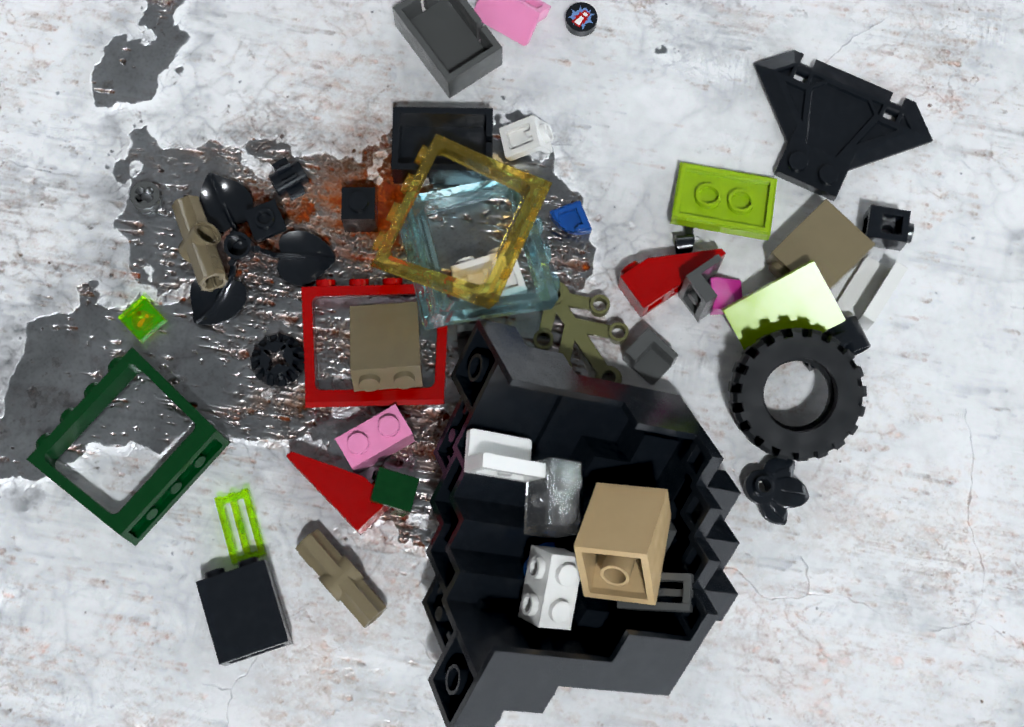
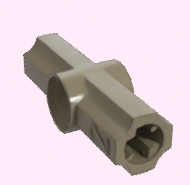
(199, 243)
(341, 578)

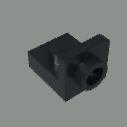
(265, 221)

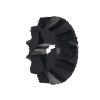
(280, 374)

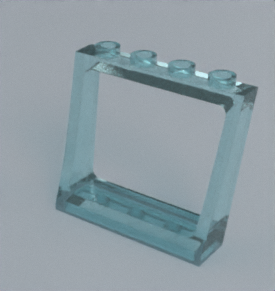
(419, 248)

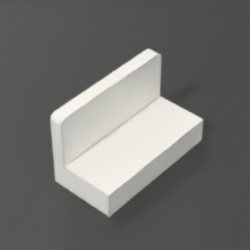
(870, 290)
(501, 456)

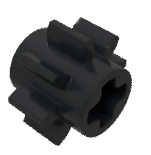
(288, 178)

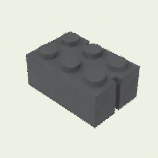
(448, 41)

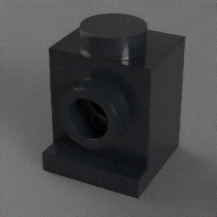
(893, 220)

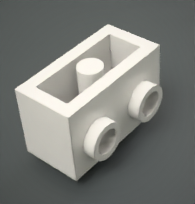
(550, 588)

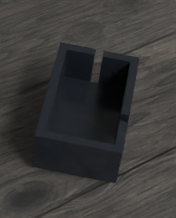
(418, 127)

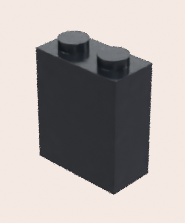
(243, 611)

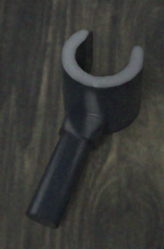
(685, 242)

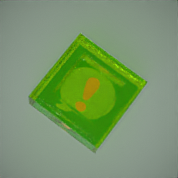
(142, 319)

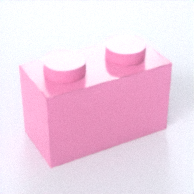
(375, 439)

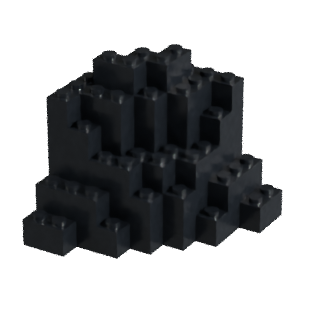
(480, 547)

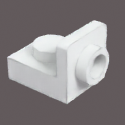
(526, 137)

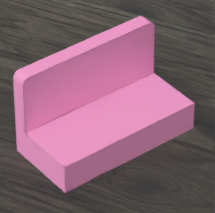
(513, 17)

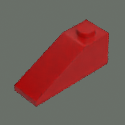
(659, 278)
(342, 489)

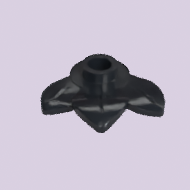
(780, 492)

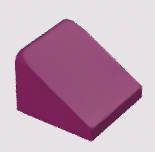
(728, 292)

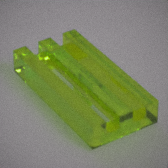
(233, 499)

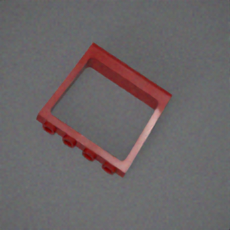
(317, 397)

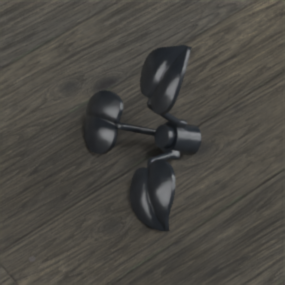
(301, 255)

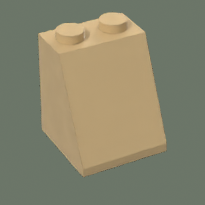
(623, 543)

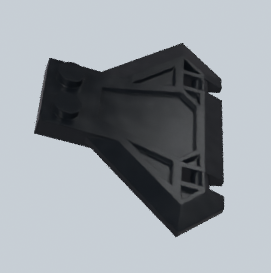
(834, 122)

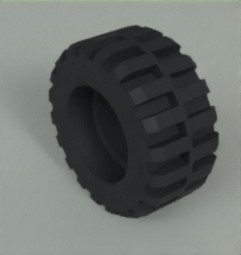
(842, 405)

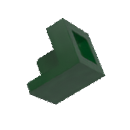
(394, 490)

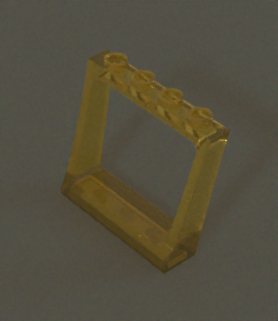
(532, 192)

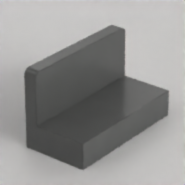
(696, 291)

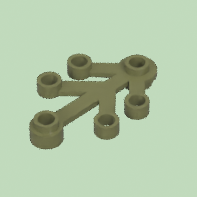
(579, 329)

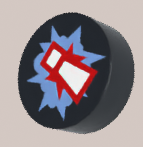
(581, 19)

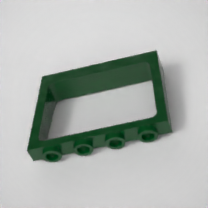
(170, 479)

